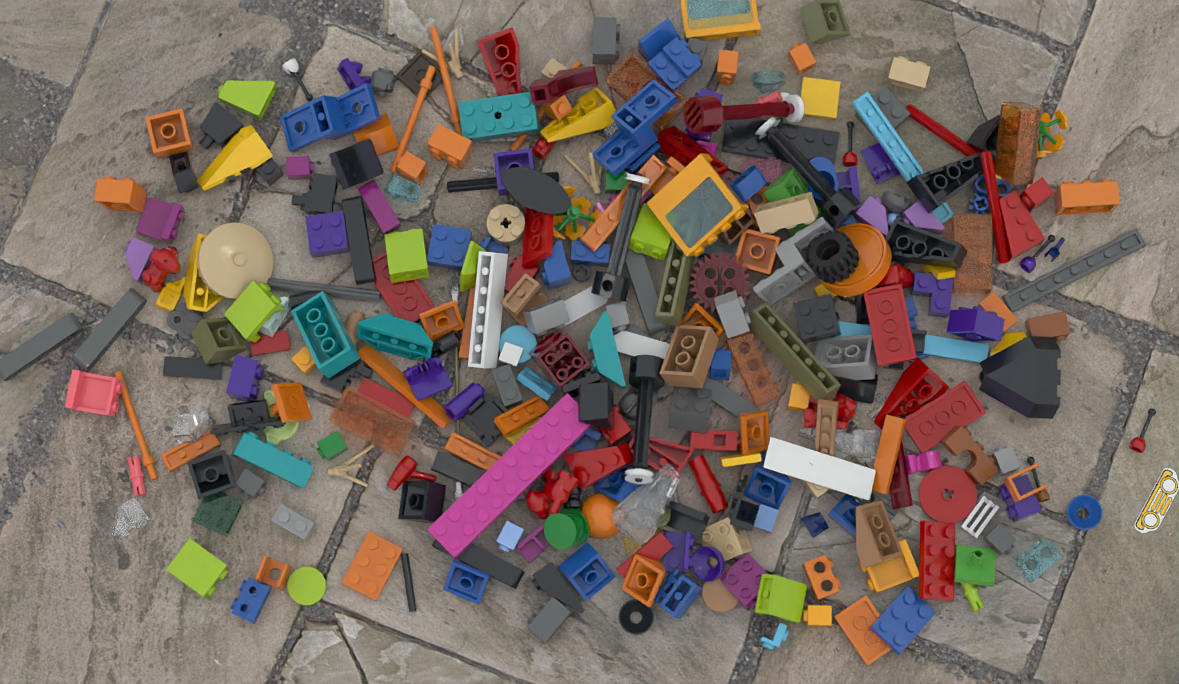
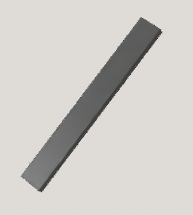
(1074, 270)
(720, 393)

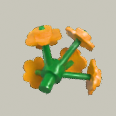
(1055, 142)
(578, 209)

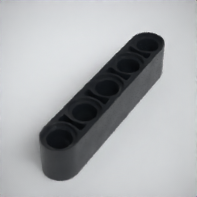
(359, 240)
(488, 563)

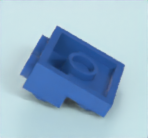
(675, 64)

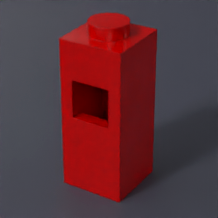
(715, 441)

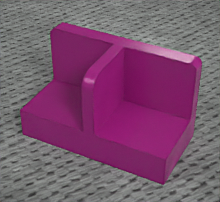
(533, 544)

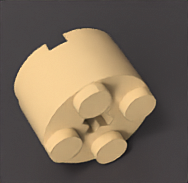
(496, 220)

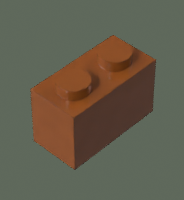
(1049, 325)

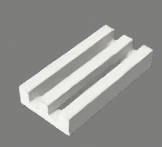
(989, 504)

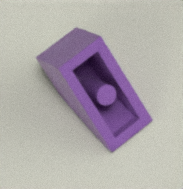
(873, 214)
(919, 217)
(138, 257)

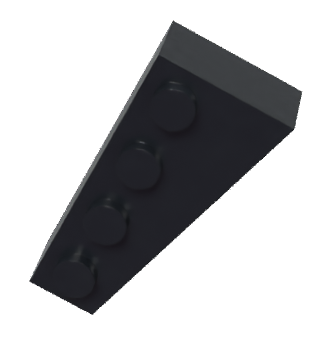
(922, 247)

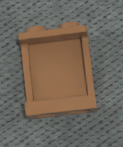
(522, 297)

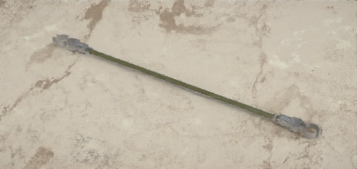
(455, 295)

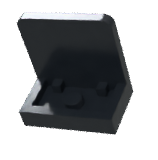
(356, 164)
(742, 512)

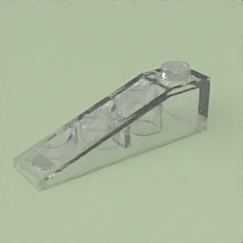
(857, 443)
(642, 508)

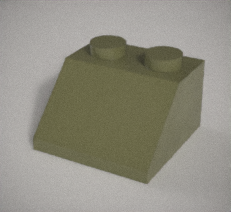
(824, 21)
(218, 340)

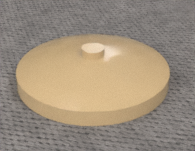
(234, 258)

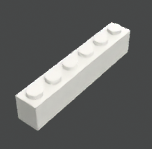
(487, 310)

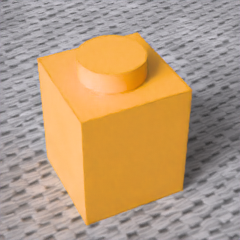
(304, 361)
(798, 398)
(818, 615)

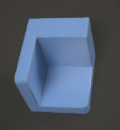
(766, 518)

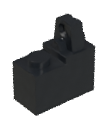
(321, 197)
(342, 379)

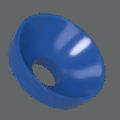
(1093, 508)

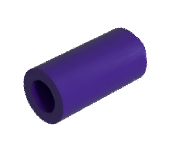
(463, 401)

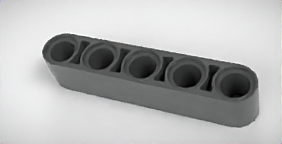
(644, 290)
(109, 330)
(39, 346)

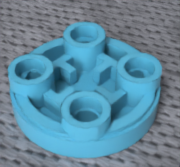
(520, 337)

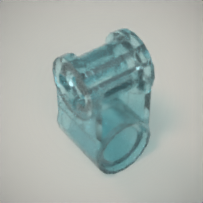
(400, 187)

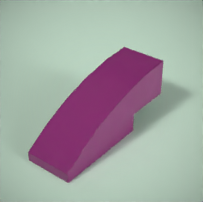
(379, 207)

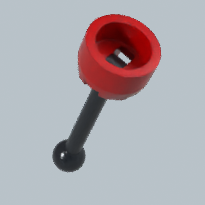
(850, 158)
(1138, 443)

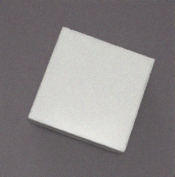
(510, 354)

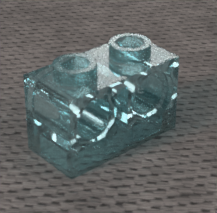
(1041, 563)

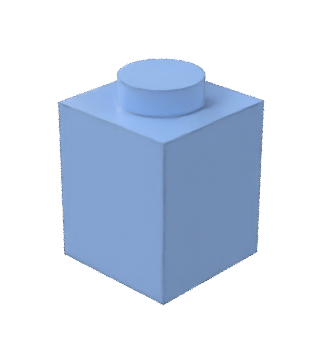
(509, 537)

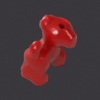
(164, 263)
(846, 412)
(555, 490)

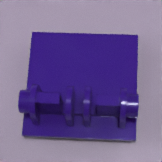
(879, 163)
(427, 378)

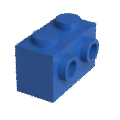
(584, 255)
(251, 600)

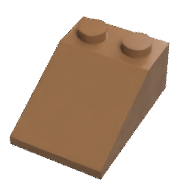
(875, 535)

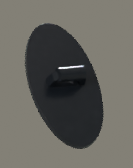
(536, 190)

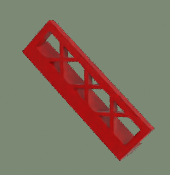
(675, 147)

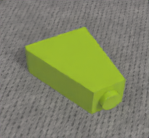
(248, 96)

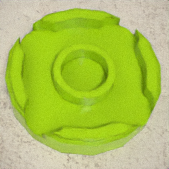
(306, 586)

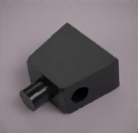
(219, 127)

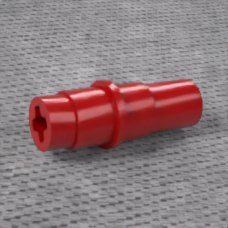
(708, 484)

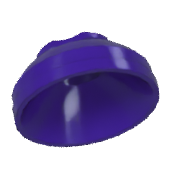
(702, 566)

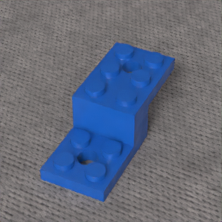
(330, 117)
(634, 127)

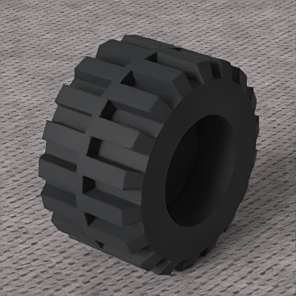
(827, 246)

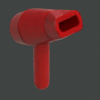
(542, 148)
(406, 469)

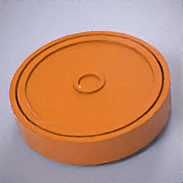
(873, 260)

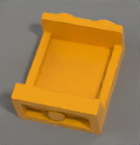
(893, 572)

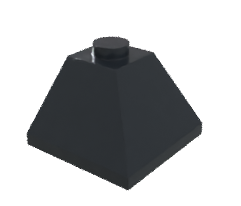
(986, 136)

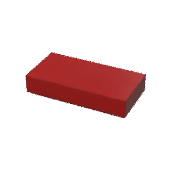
(268, 344)

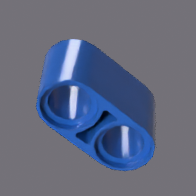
(748, 183)
(1000, 183)

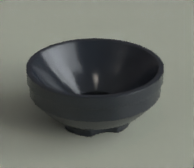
(636, 606)

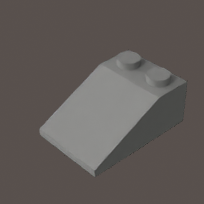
(848, 356)

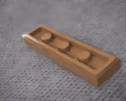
(826, 427)

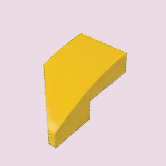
(939, 271)
(170, 295)

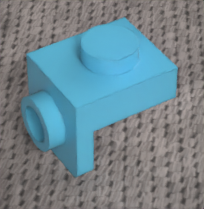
(780, 635)

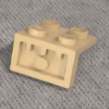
(727, 539)

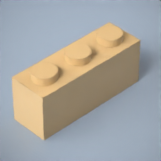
(786, 213)

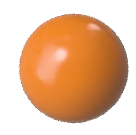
(597, 512)

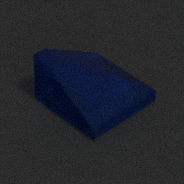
(814, 524)

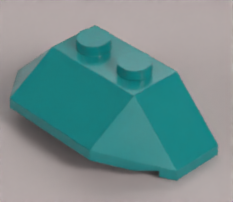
(395, 336)
(605, 352)

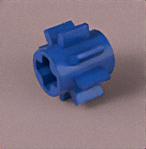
(974, 203)

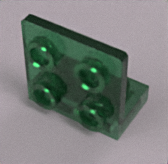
(218, 513)

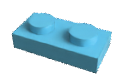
(536, 383)

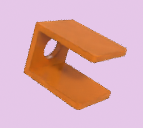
(1012, 489)
(264, 573)

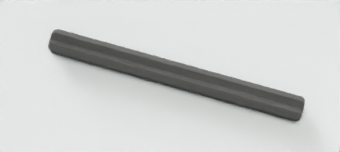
(330, 290)

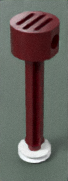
(706, 113)

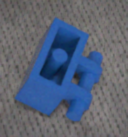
(680, 596)

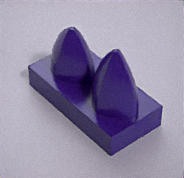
(349, 72)

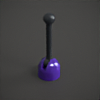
(1028, 263)

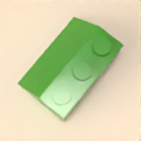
(787, 186)

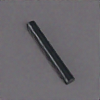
(408, 582)

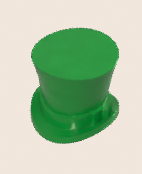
(566, 529)

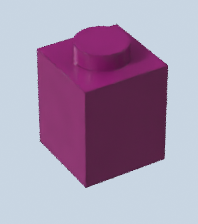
(299, 167)

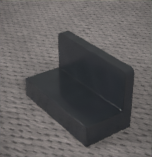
(858, 389)
(687, 519)

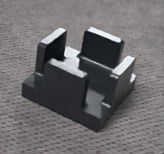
(481, 418)

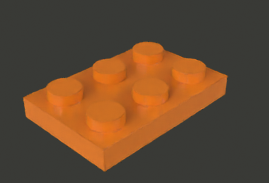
(372, 566)
(856, 625)

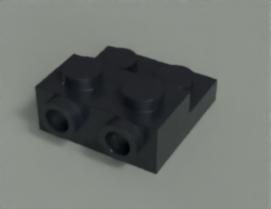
(586, 376)

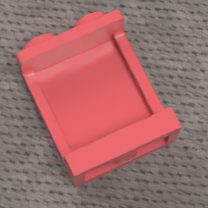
(94, 393)

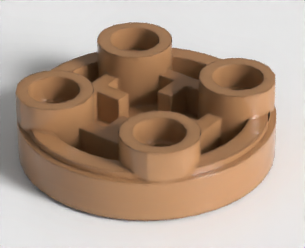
(718, 596)

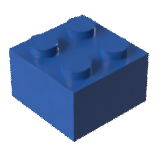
(448, 247)

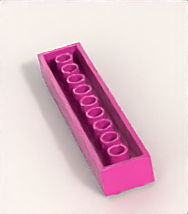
(509, 477)

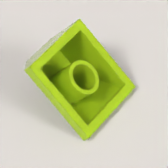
(469, 269)

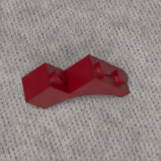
(563, 82)

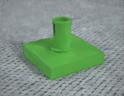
(974, 565)

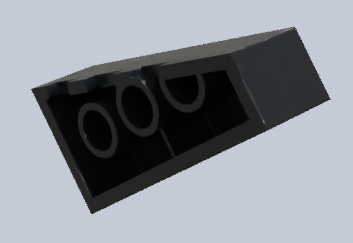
(944, 182)

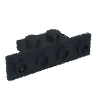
(248, 416)

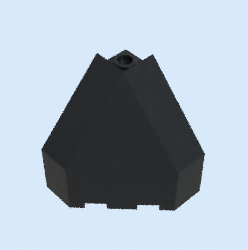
(1025, 377)

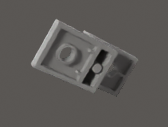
(796, 268)

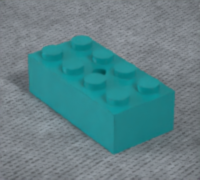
(517, 117)
(325, 334)

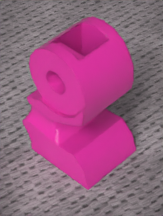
(923, 462)

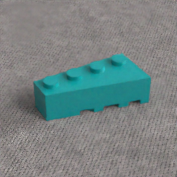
(273, 460)

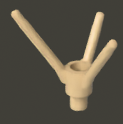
(454, 64)
(594, 179)
(343, 469)

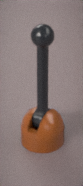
(1043, 495)

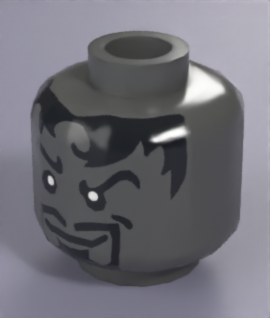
(383, 81)

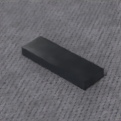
(191, 368)
(456, 469)

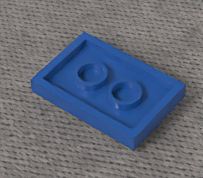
(902, 620)

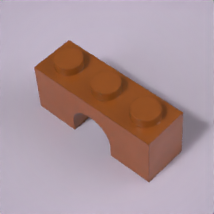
(981, 465)

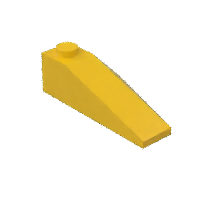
(590, 114)
(242, 151)

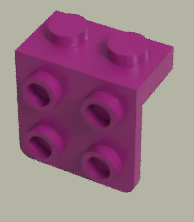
(161, 220)
(744, 581)

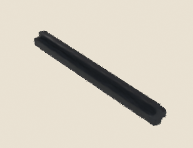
(483, 183)

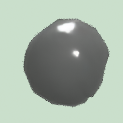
(895, 202)

